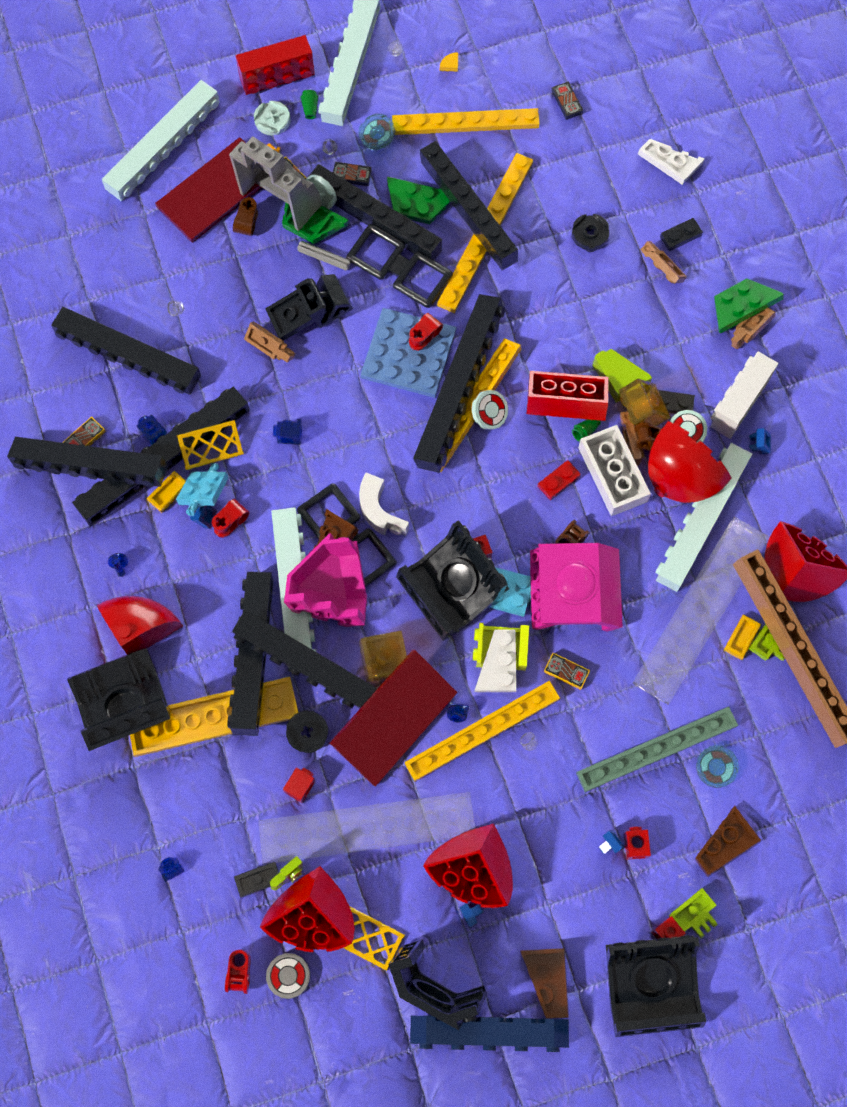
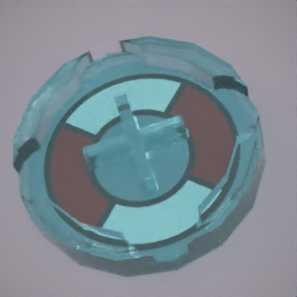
(376, 131)
(717, 766)

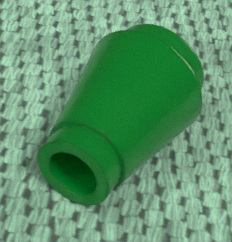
(309, 102)
(585, 428)

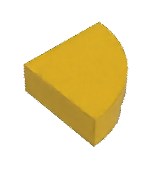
(450, 63)

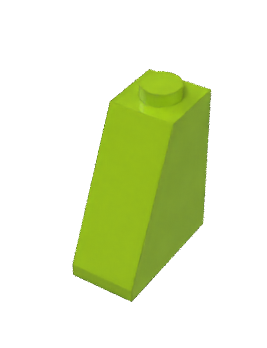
(618, 370)

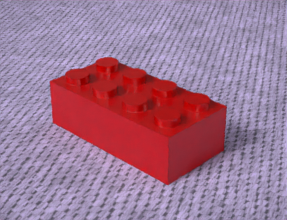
(275, 65)
(567, 395)

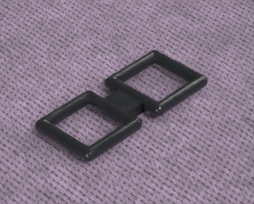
(399, 265)
(354, 517)

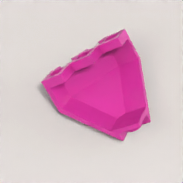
(329, 583)

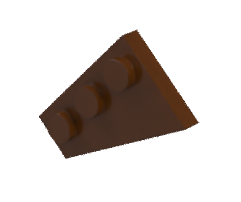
(337, 527)
(727, 843)
(548, 976)

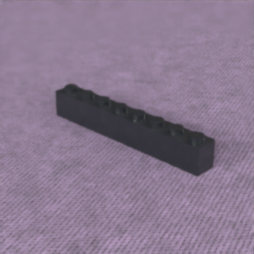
(469, 205)
(372, 211)
(126, 350)
(87, 461)
(302, 660)
(250, 664)

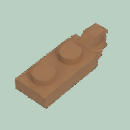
(663, 263)
(751, 327)
(268, 343)
(631, 438)

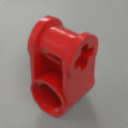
(424, 332)
(230, 517)
(237, 973)

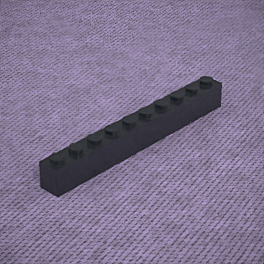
(459, 383)
(108, 495)

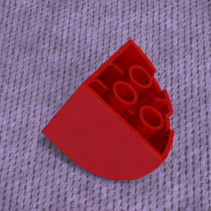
(683, 467)
(802, 564)
(138, 621)
(474, 868)
(311, 915)

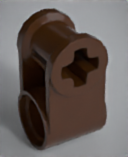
(246, 217)
(646, 435)
(572, 534)

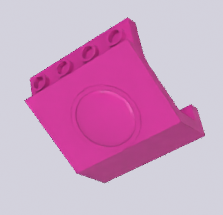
(575, 585)

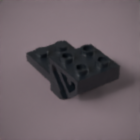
(309, 304)

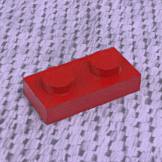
(558, 480)

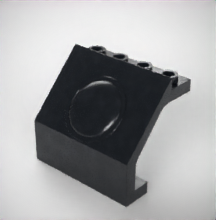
(453, 582)
(119, 698)
(654, 986)
(430, 995)

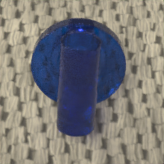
(117, 562)
(457, 712)
(170, 868)

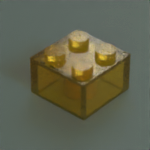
(643, 403)
(381, 654)

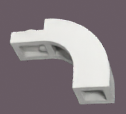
(376, 517)

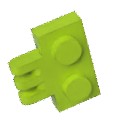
(765, 645)
(288, 873)
(695, 913)

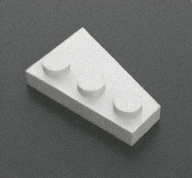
(671, 162)
(499, 664)

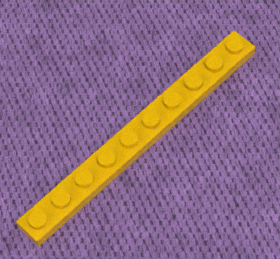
(475, 250)

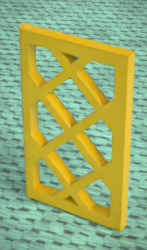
(197, 434)
(383, 929)

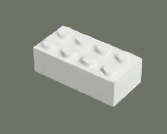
(743, 394)
(614, 470)

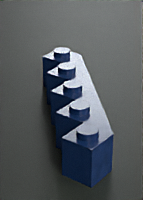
(491, 1033)

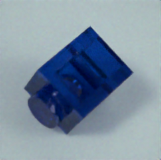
(288, 432)
(150, 435)

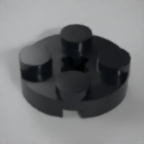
(586, 241)
(295, 727)

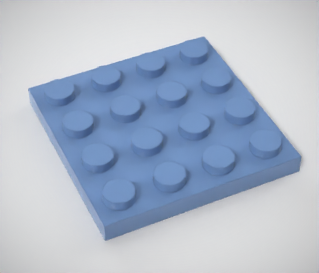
(399, 366)

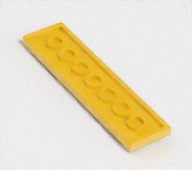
(208, 716)

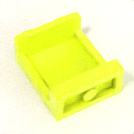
(484, 635)

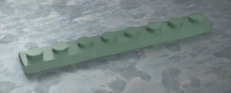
(656, 749)

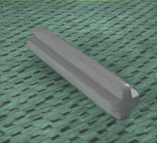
(323, 255)

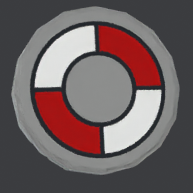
(288, 976)

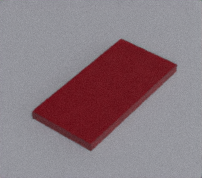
(205, 196)
(393, 718)

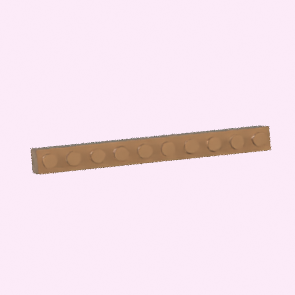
(794, 645)

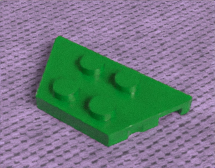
(416, 200)
(319, 226)
(743, 302)

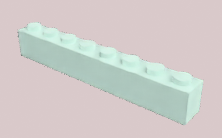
(349, 62)
(161, 140)
(700, 523)
(288, 556)

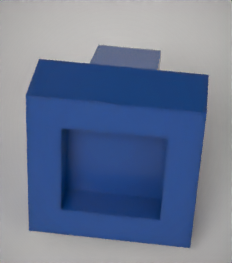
(763, 441)
(204, 516)
(612, 842)
(470, 914)

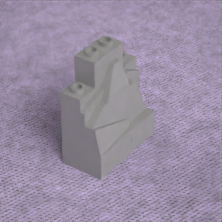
(262, 165)

